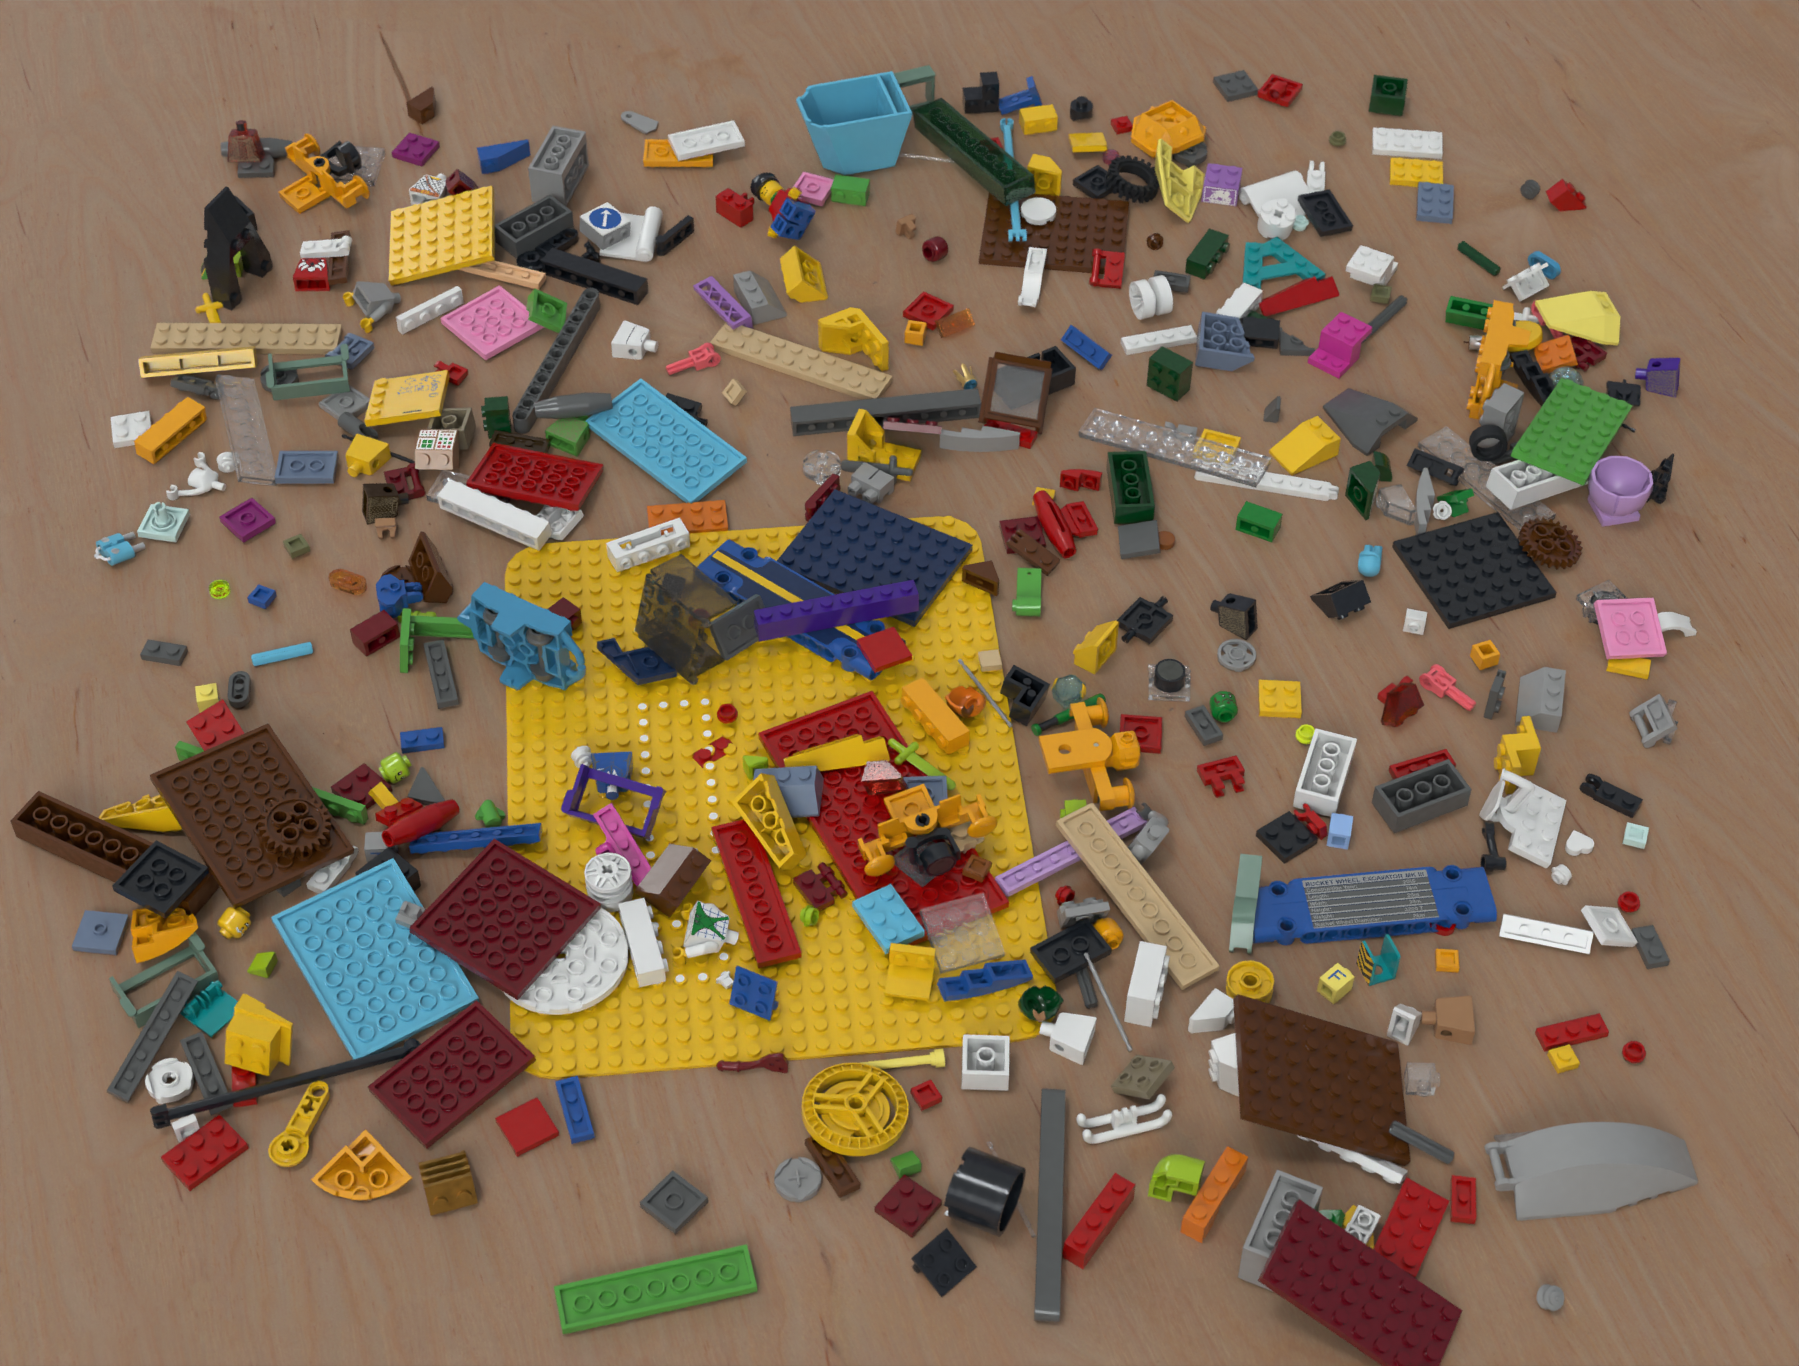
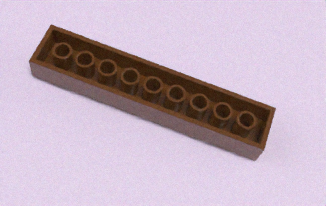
(91, 843)

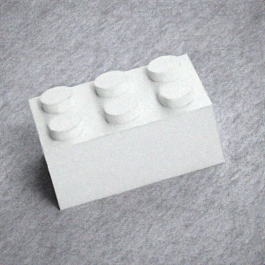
(1147, 984)

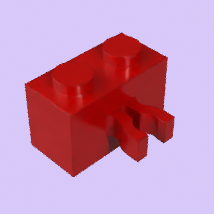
(735, 207)

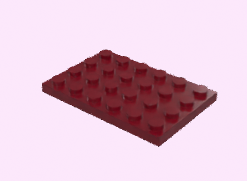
(451, 1074)

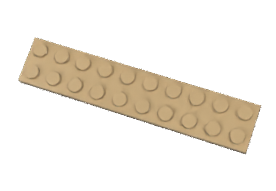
(265, 337)
(802, 362)
(1136, 894)

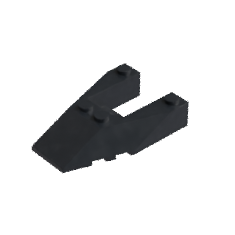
(227, 234)

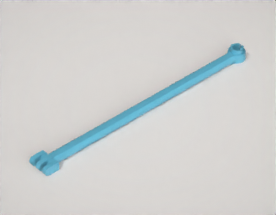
(1016, 230)

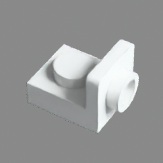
(1415, 621)

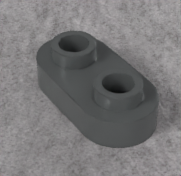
(239, 689)

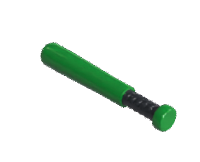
(1062, 716)

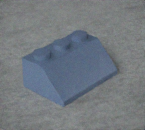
(799, 787)

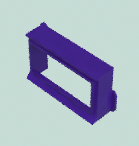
(573, 798)

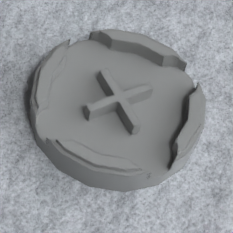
(797, 1179)

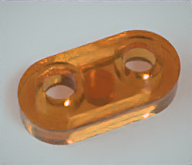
(347, 581)

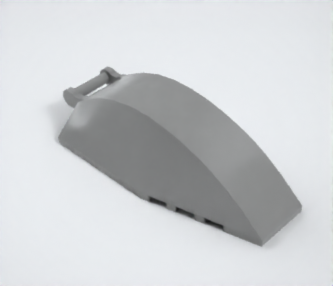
(1588, 1168)

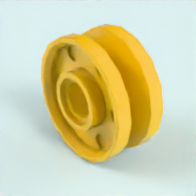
(1252, 974)

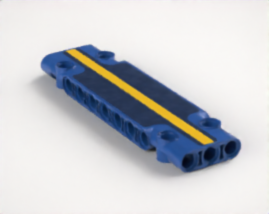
(745, 573)

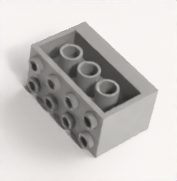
(559, 164)
(1273, 1213)

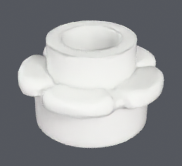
(1446, 510)
(1561, 874)

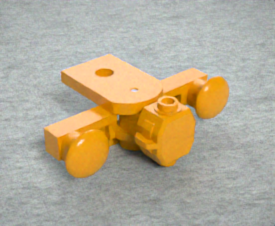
(1094, 753)

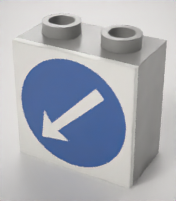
(605, 226)

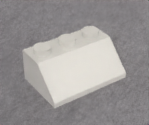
(1224, 1063)

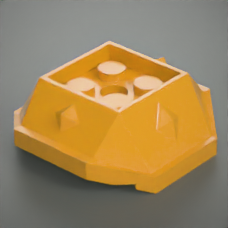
(1170, 123)

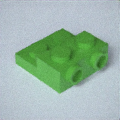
(546, 310)

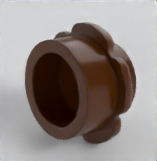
(1157, 244)

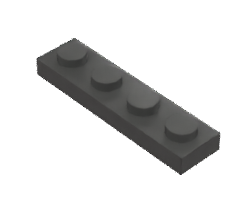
(441, 674)
(204, 1068)

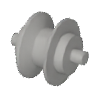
(1550, 1297)

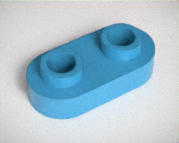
(1550, 271)

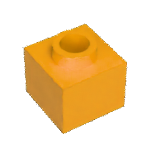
(915, 332)
(1485, 654)

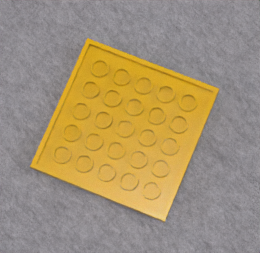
(442, 235)

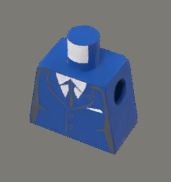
(616, 764)

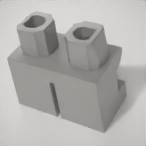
(870, 483)

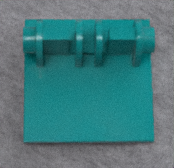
(210, 1009)

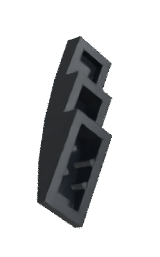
(1532, 376)

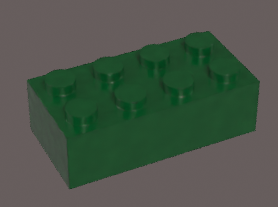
(1130, 487)

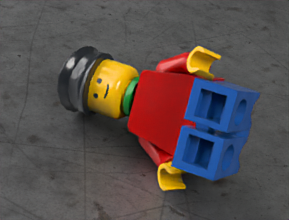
(788, 210)

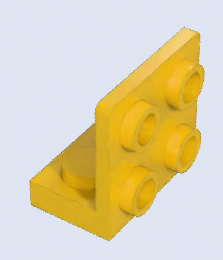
(910, 971)

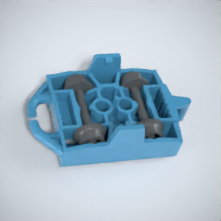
(523, 638)

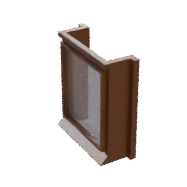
(1016, 390)

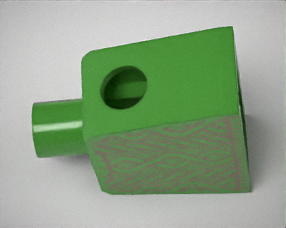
(569, 434)

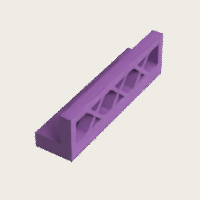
(724, 300)

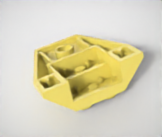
(1178, 187)

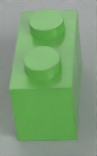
(850, 190)

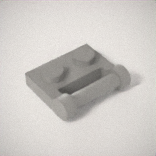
(1659, 718)

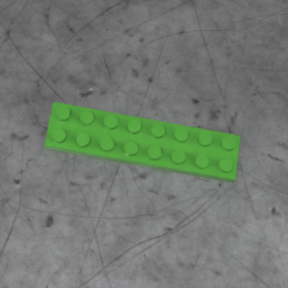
(655, 1289)

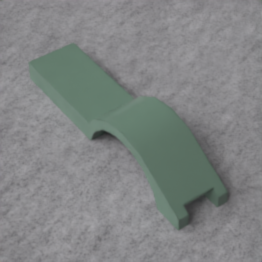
(1245, 902)

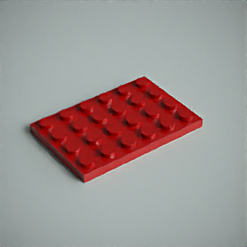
(535, 476)

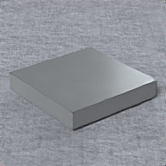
(351, 402)

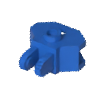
(396, 594)

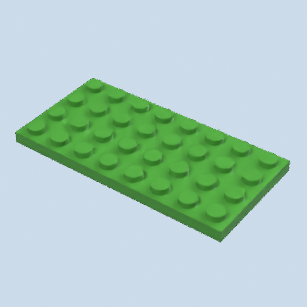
(1571, 431)

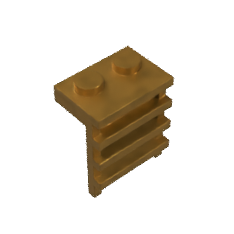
(448, 1183)

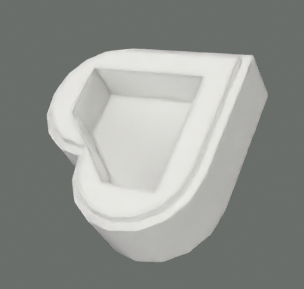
(1579, 843)

